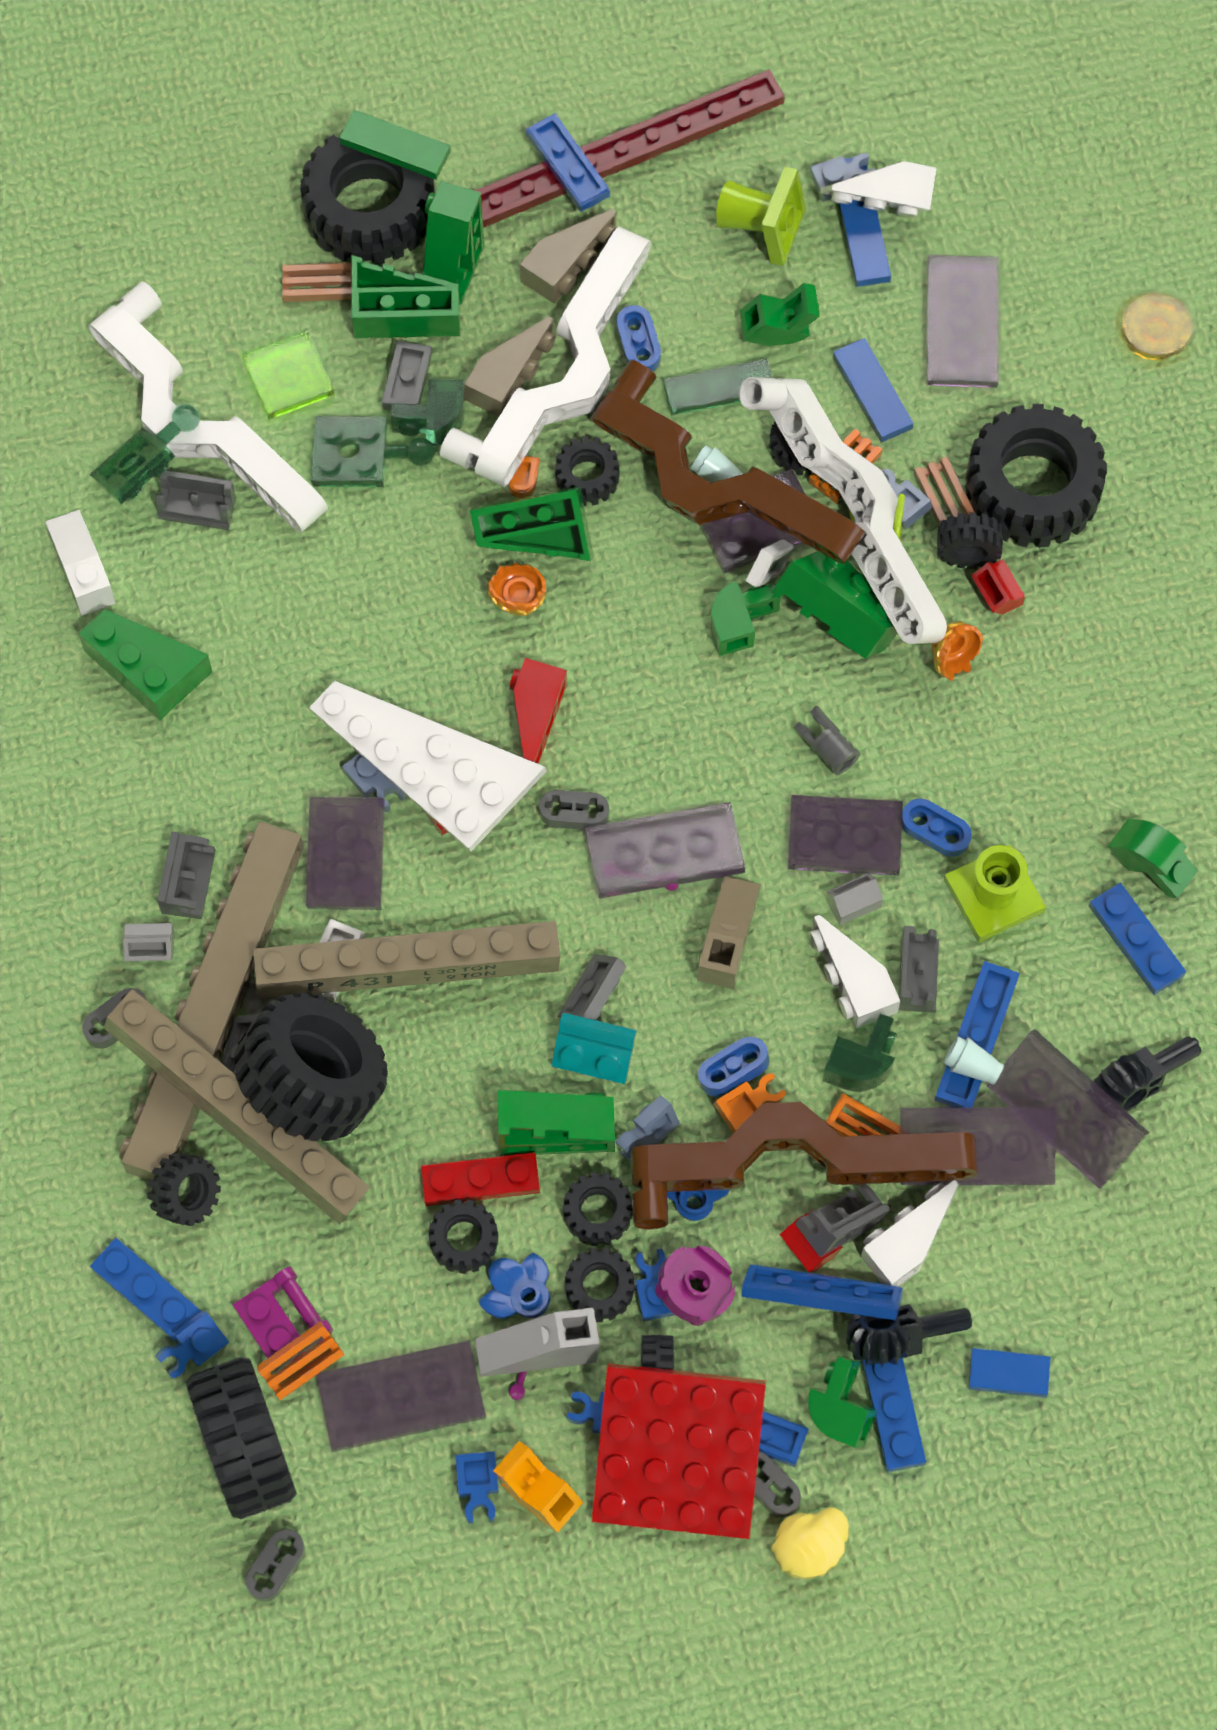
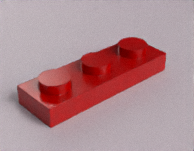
(480, 1179)

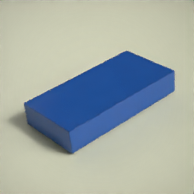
(1009, 1373)

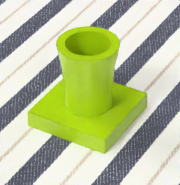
(773, 214)
(995, 891)

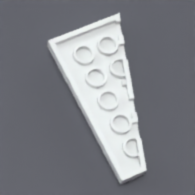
(443, 771)

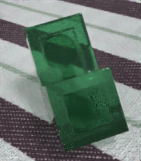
(442, 412)
(862, 1067)

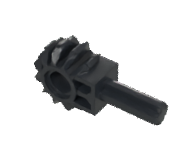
(1142, 1074)
(888, 1340)

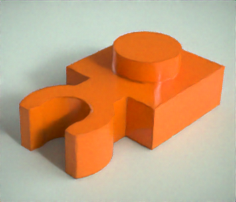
(744, 1101)

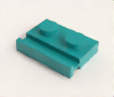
(594, 1048)

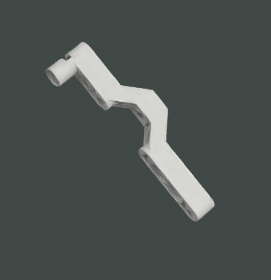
(584, 383)
(232, 441)
(866, 495)

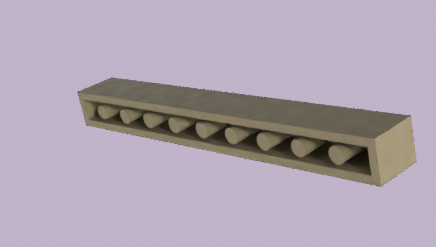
(216, 988)

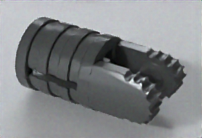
(830, 744)

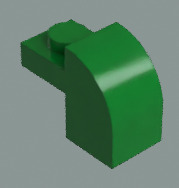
(780, 321)
(733, 613)
(1154, 851)
(834, 1412)

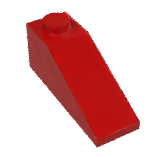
(537, 699)

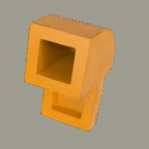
(537, 1487)

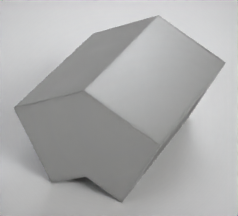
(855, 898)
(148, 942)

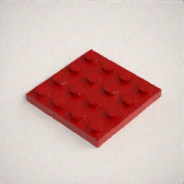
(678, 1451)

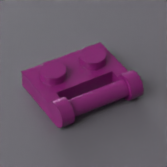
(267, 1319)

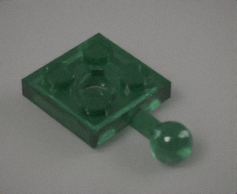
(143, 456)
(368, 465)

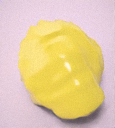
(811, 1543)

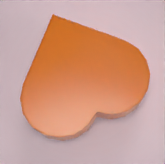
(525, 478)

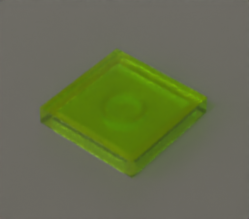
(288, 375)

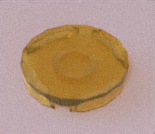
(1156, 326)

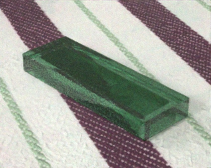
(711, 387)

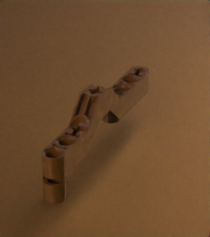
(706, 502)
(786, 1128)

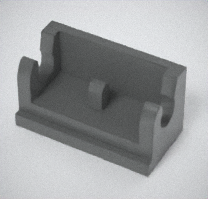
(196, 500)
(186, 876)
(918, 970)
(842, 1220)

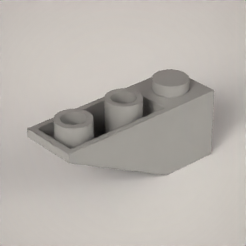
(541, 1343)

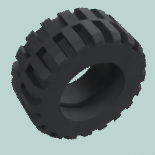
(355, 233)
(1044, 435)
(291, 1092)
(240, 1438)

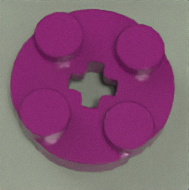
(681, 1298)

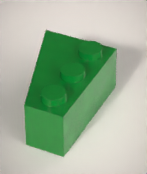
(453, 235)
(402, 304)
(536, 524)
(840, 599)
(144, 661)
(555, 1123)

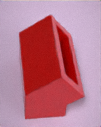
(999, 587)
(803, 1250)

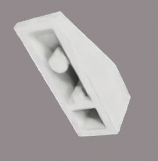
(80, 562)

